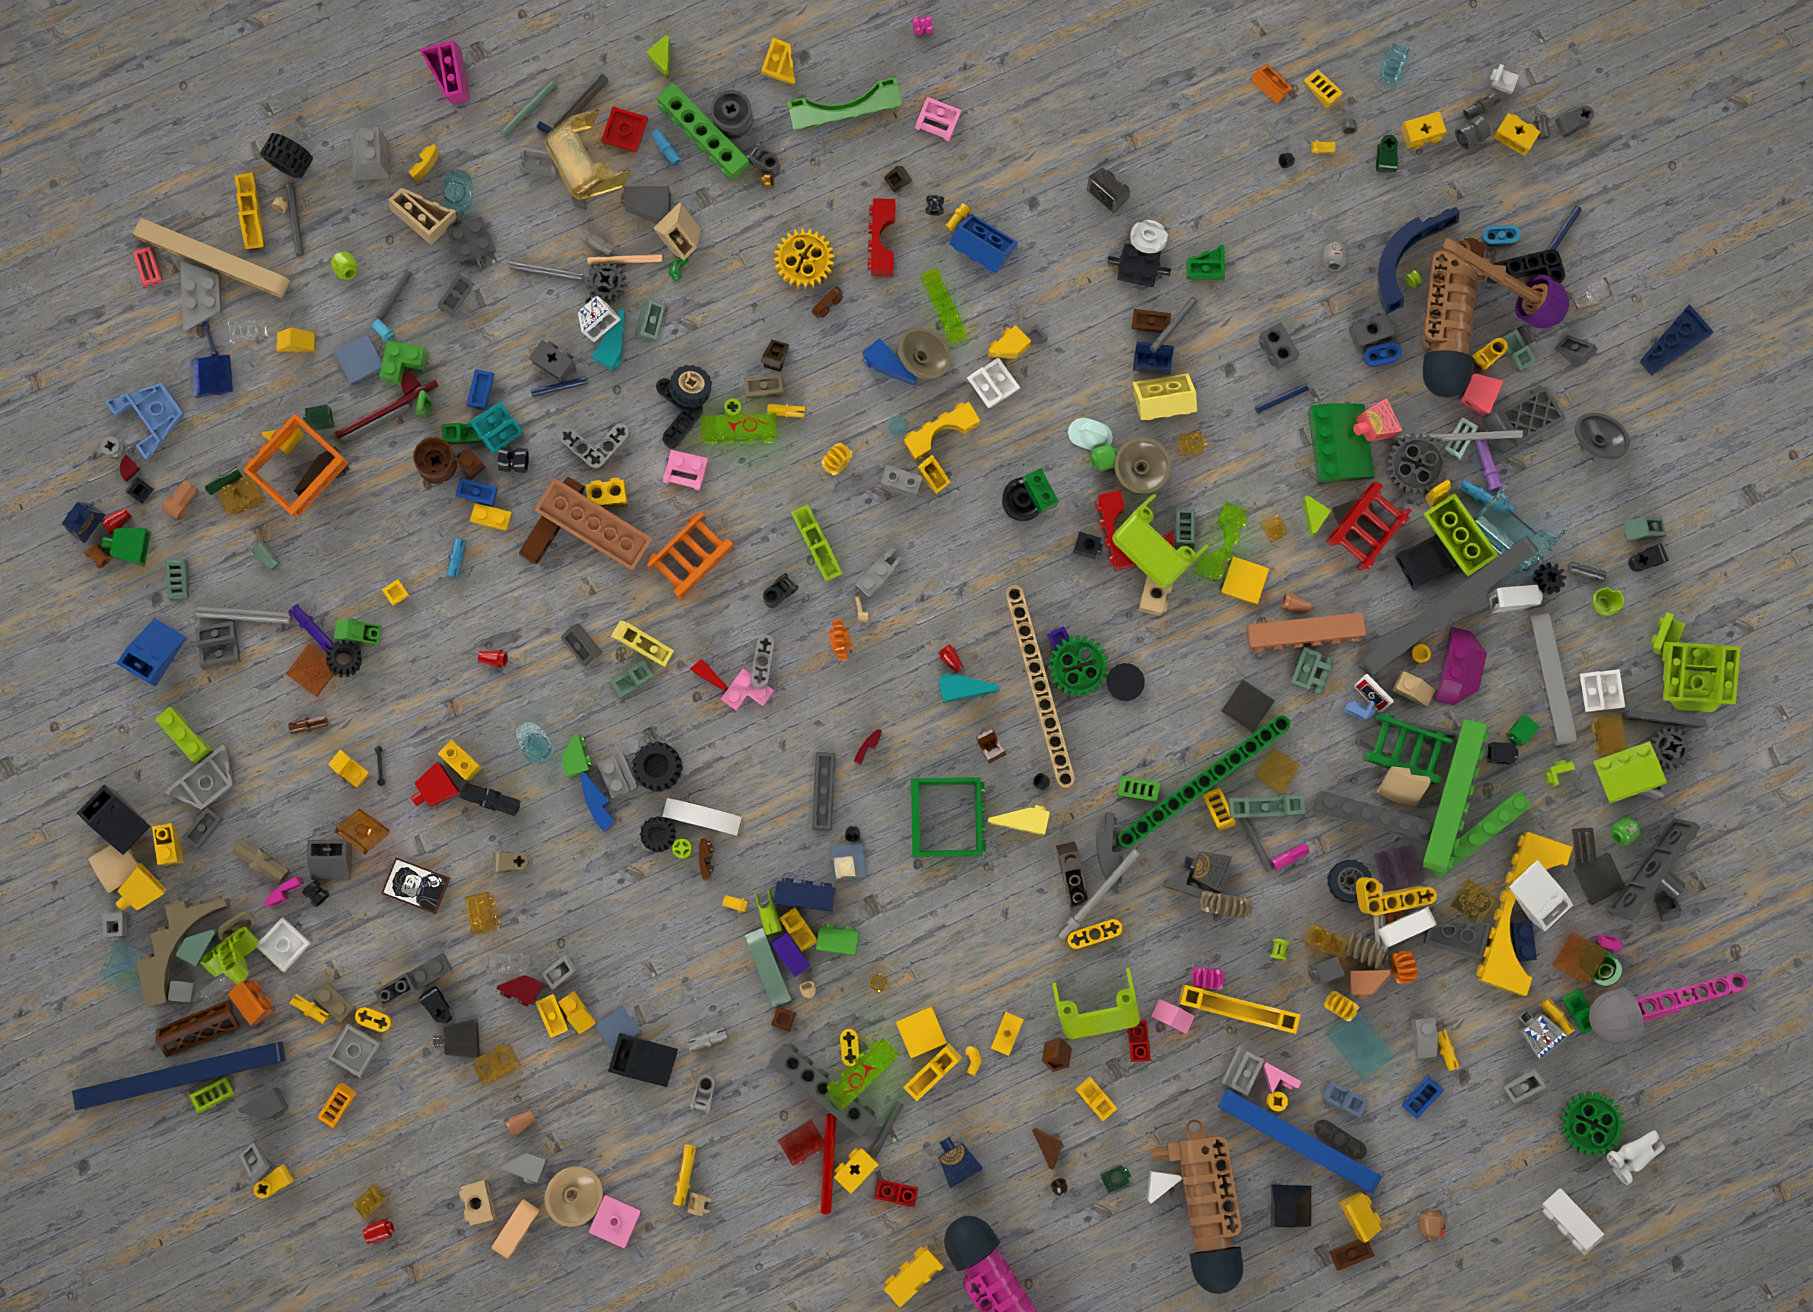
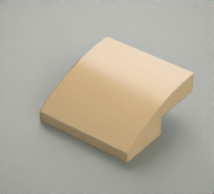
(1403, 787)
(112, 867)

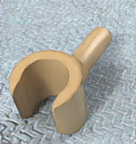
(862, 616)

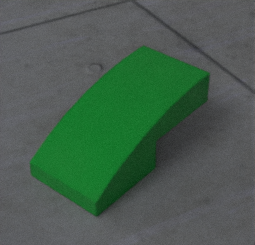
(459, 433)
(1578, 1009)

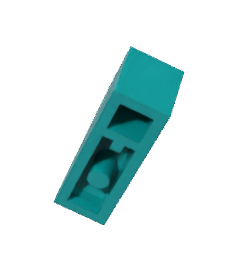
(610, 349)
(960, 687)

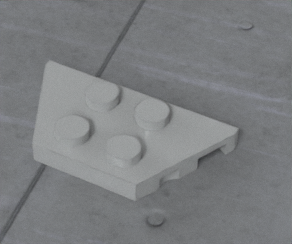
(199, 295)
(205, 781)

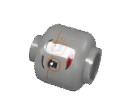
(1335, 256)

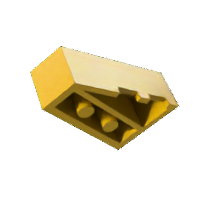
(913, 1275)

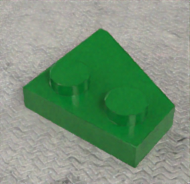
(1207, 265)

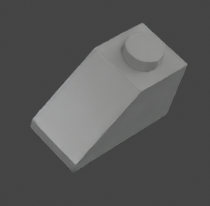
(1425, 1037)

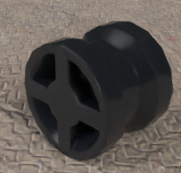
(934, 205)

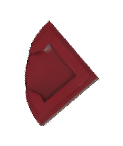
(409, 382)
(128, 468)

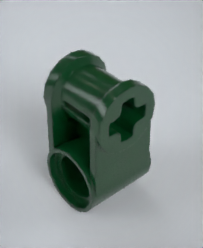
(1387, 157)

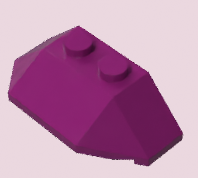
(1461, 667)

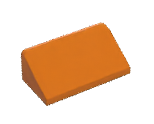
(1271, 83)

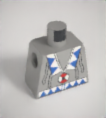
(1539, 1034)

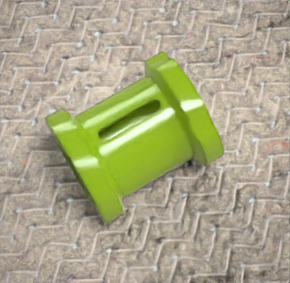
(1277, 942)

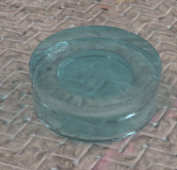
(897, 425)

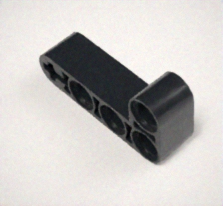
(1541, 265)

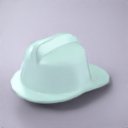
(1089, 433)

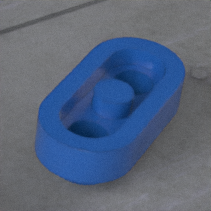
(1381, 354)

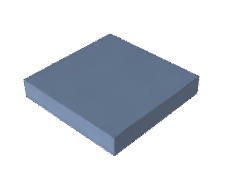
(359, 359)

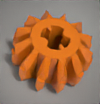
(1404, 967)

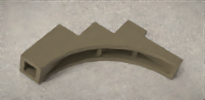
(155, 971)

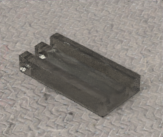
(1583, 844)

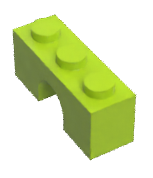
(188, 741)

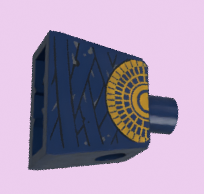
(82, 520)
(957, 1162)

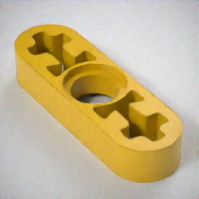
(1106, 925)

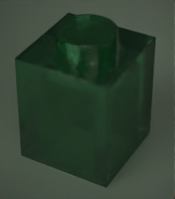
(319, 417)

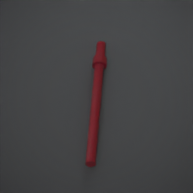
(386, 409)

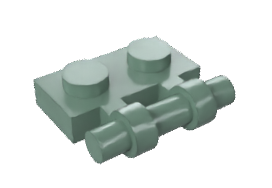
(1306, 668)

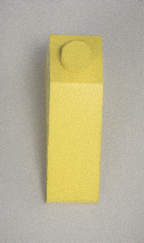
(642, 643)
(1029, 820)

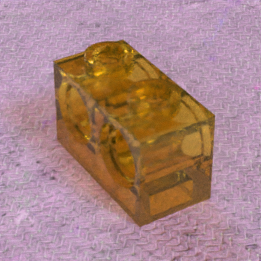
(498, 1068)

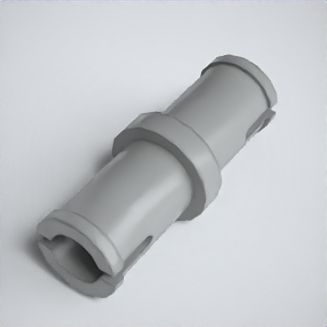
(707, 1039)

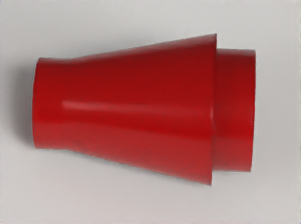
(116, 520)
(495, 658)
(951, 658)

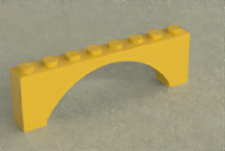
(1500, 965)

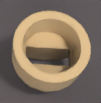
(280, 205)
(808, 989)

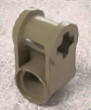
(509, 861)

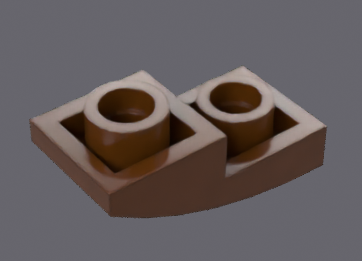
(705, 851)

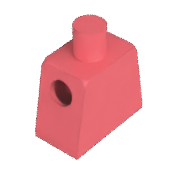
(1481, 393)

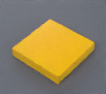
(1245, 580)
(921, 1032)

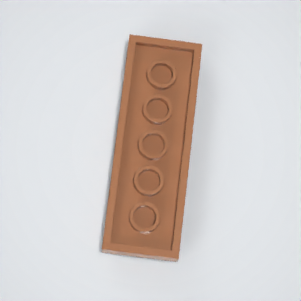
(593, 524)

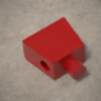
(435, 787)

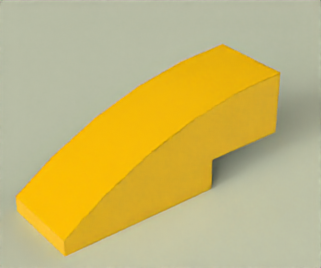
(932, 1072)

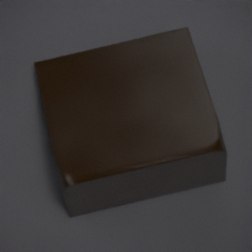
(897, 178)

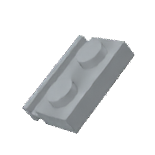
(617, 775)
(1242, 1071)

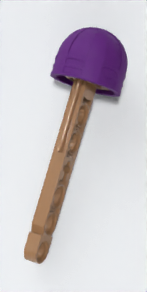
(1541, 298)

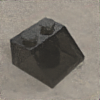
(1108, 189)

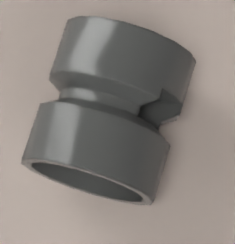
(1471, 133)

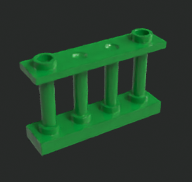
(1376, 756)

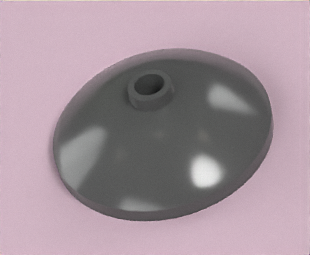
(1602, 436)

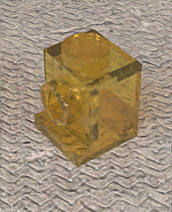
(1187, 448)

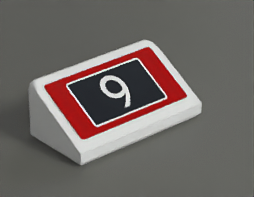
(1373, 692)

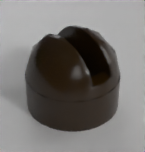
(1059, 1186)

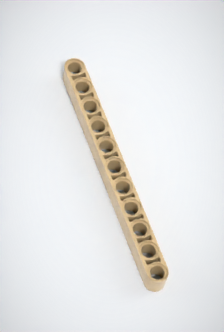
(1034, 678)

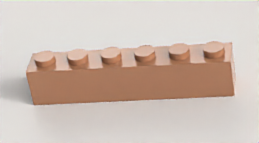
(1305, 631)

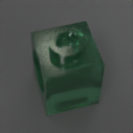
(1106, 1177)

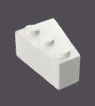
(1572, 1221)

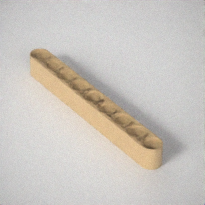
(211, 257)

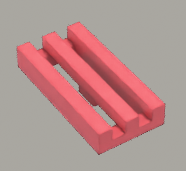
(152, 280)

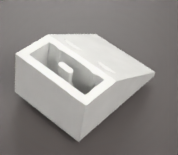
(1540, 896)

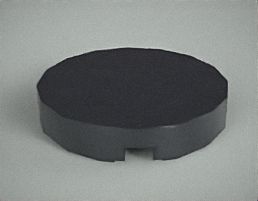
(1125, 682)

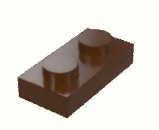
(1150, 320)
(1351, 1254)

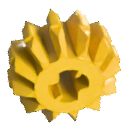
(836, 459)
(1341, 1005)

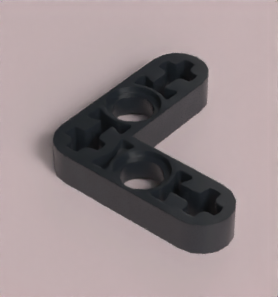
(670, 432)

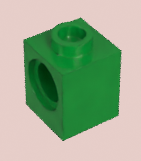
(1522, 730)

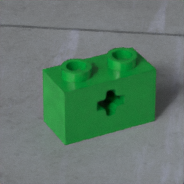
(1040, 491)

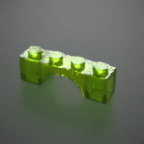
(1230, 521)

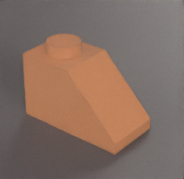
(1368, 981)

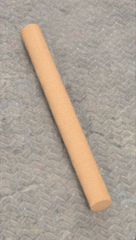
(625, 259)

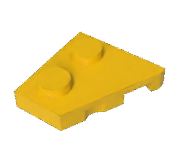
(778, 62)

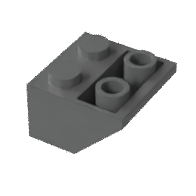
(329, 859)

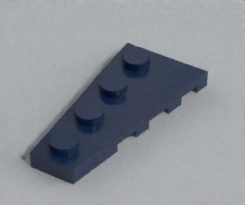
(1678, 339)

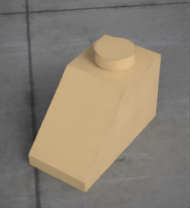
(1413, 689)

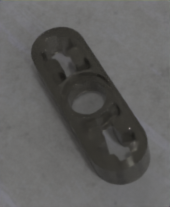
(1355, 1142)

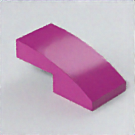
(279, 895)

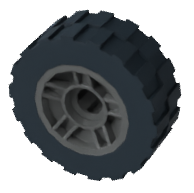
(1338, 879)

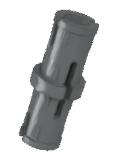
(1481, 105)

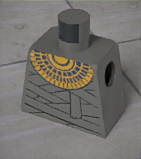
(1209, 869)

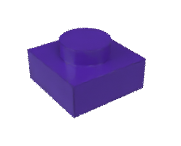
(1056, 636)

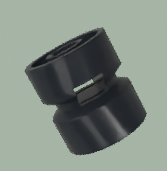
(513, 459)

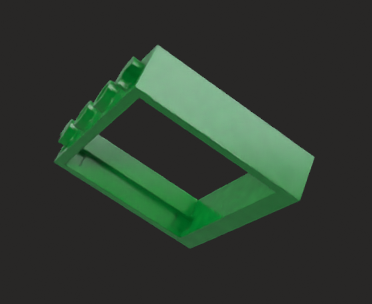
(979, 809)

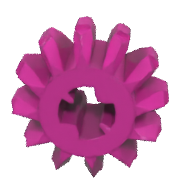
(1207, 978)

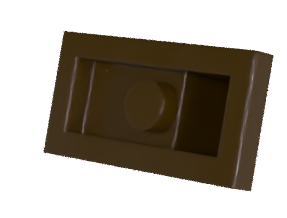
(775, 355)

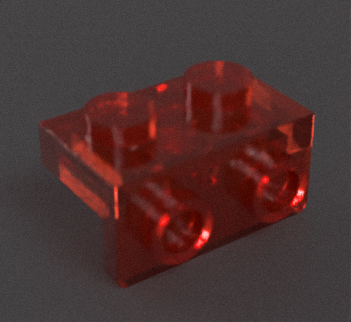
(802, 1143)

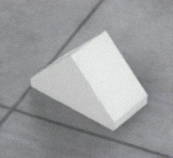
(1160, 1183)

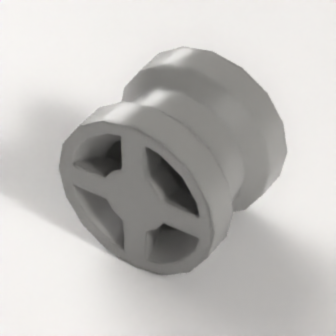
(115, 450)

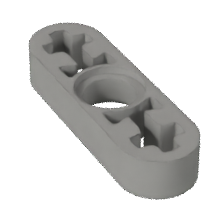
(768, 656)

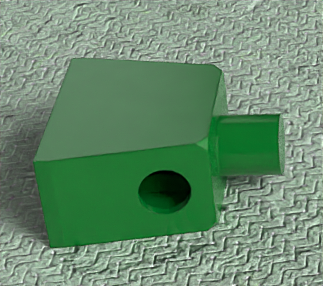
(129, 544)

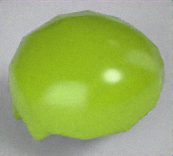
(1607, 601)

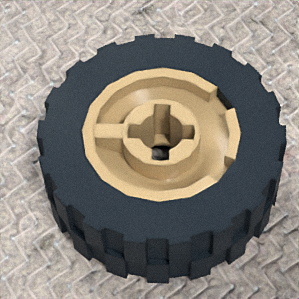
(681, 387)

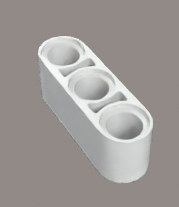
(1406, 926)

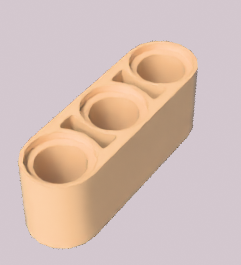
(515, 1229)

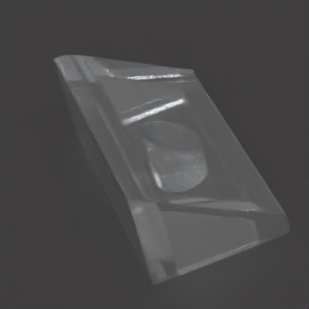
(217, 990)

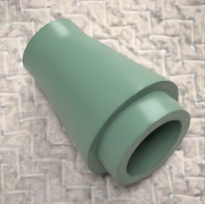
(265, 555)

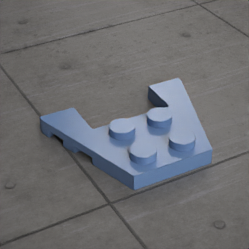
(156, 410)

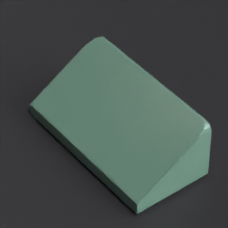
(650, 320)

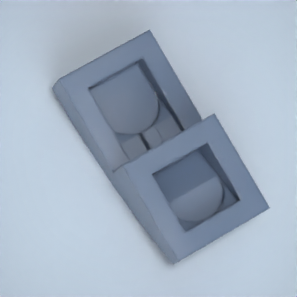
(1344, 1099)

